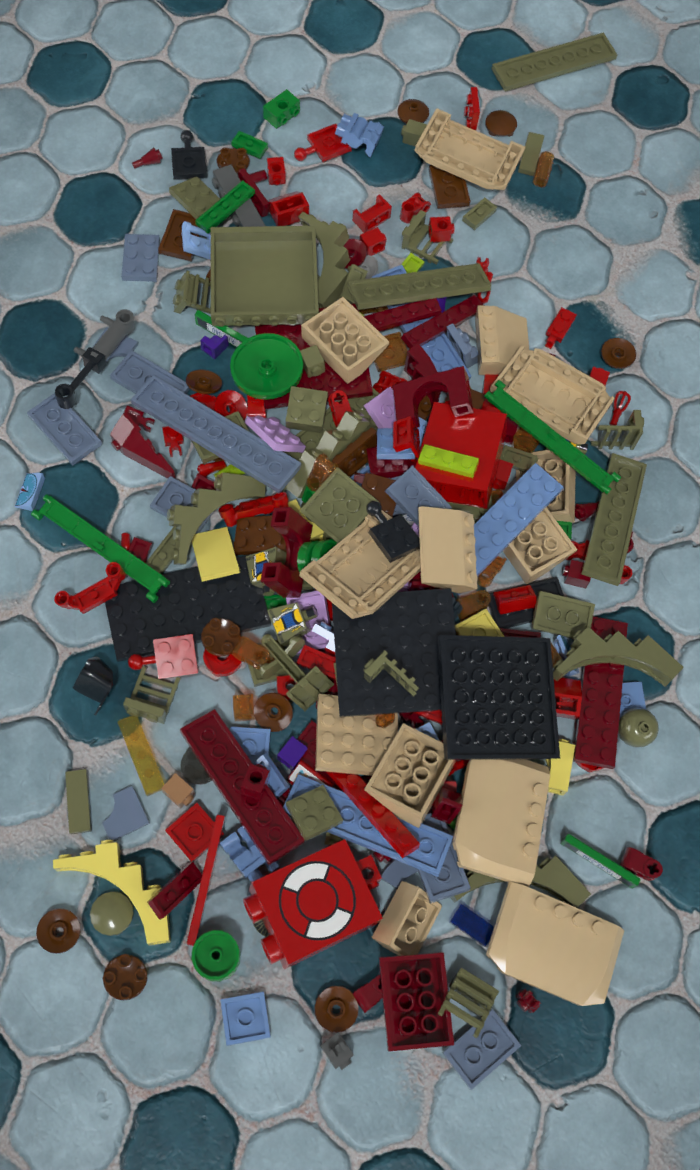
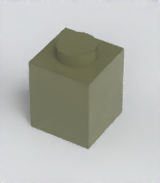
(412, 132)
(312, 361)

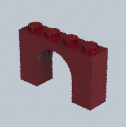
(453, 381)
(280, 577)

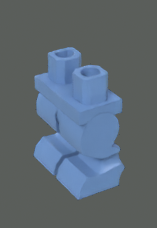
(357, 131)
(246, 860)

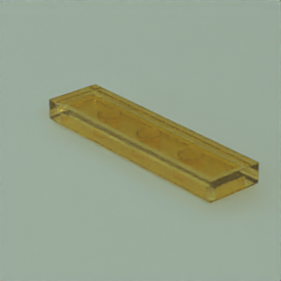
(141, 755)

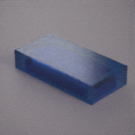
(472, 925)

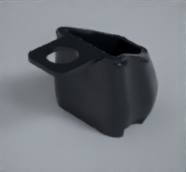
(95, 681)

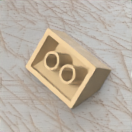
(406, 920)

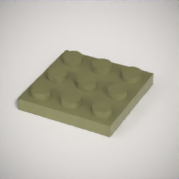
(338, 506)

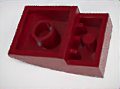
(420, 365)

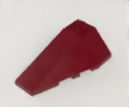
(131, 443)

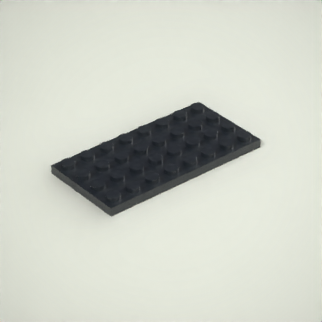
(183, 609)

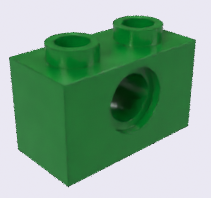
(281, 109)

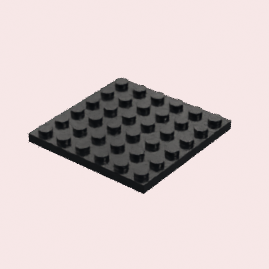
(408, 633)
(497, 698)

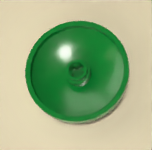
(266, 366)

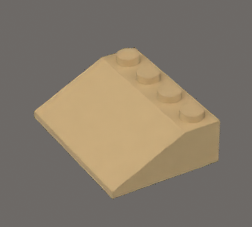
(498, 338)
(344, 339)
(564, 503)
(539, 547)
(447, 549)
(410, 775)

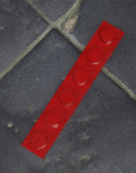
(380, 816)

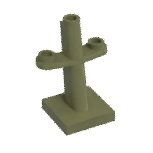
(308, 685)

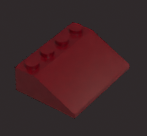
(411, 1001)

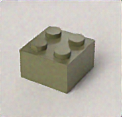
(306, 409)

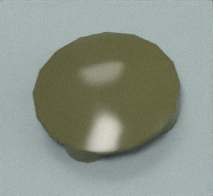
(111, 913)

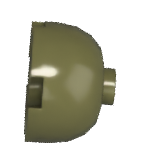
(638, 727)

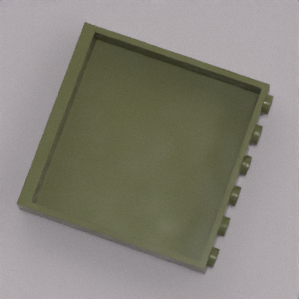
(263, 275)

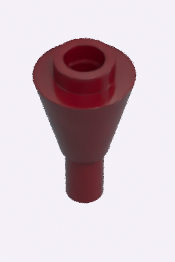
(151, 157)
(585, 510)

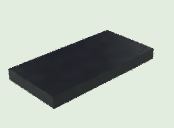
(523, 616)

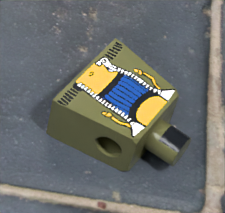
(255, 566)
(291, 621)

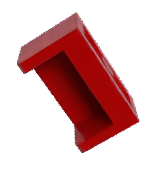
(373, 216)

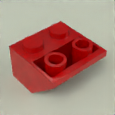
(287, 208)
(568, 698)

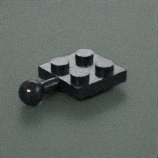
(188, 161)
(393, 535)

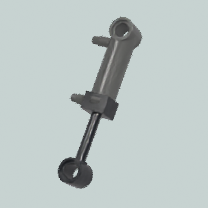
(96, 357)

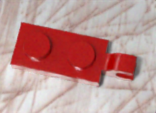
(559, 327)

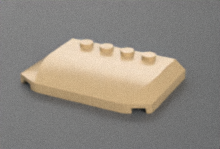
(468, 152)
(556, 393)
(358, 574)
(502, 818)
(554, 946)

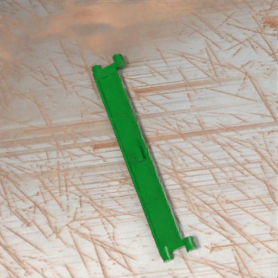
(551, 439)
(102, 545)

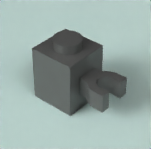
(337, 1051)

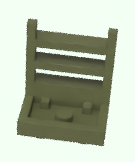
(415, 234)
(187, 291)
(632, 433)
(374, 667)
(146, 709)
(474, 990)

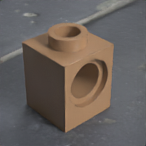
(178, 791)

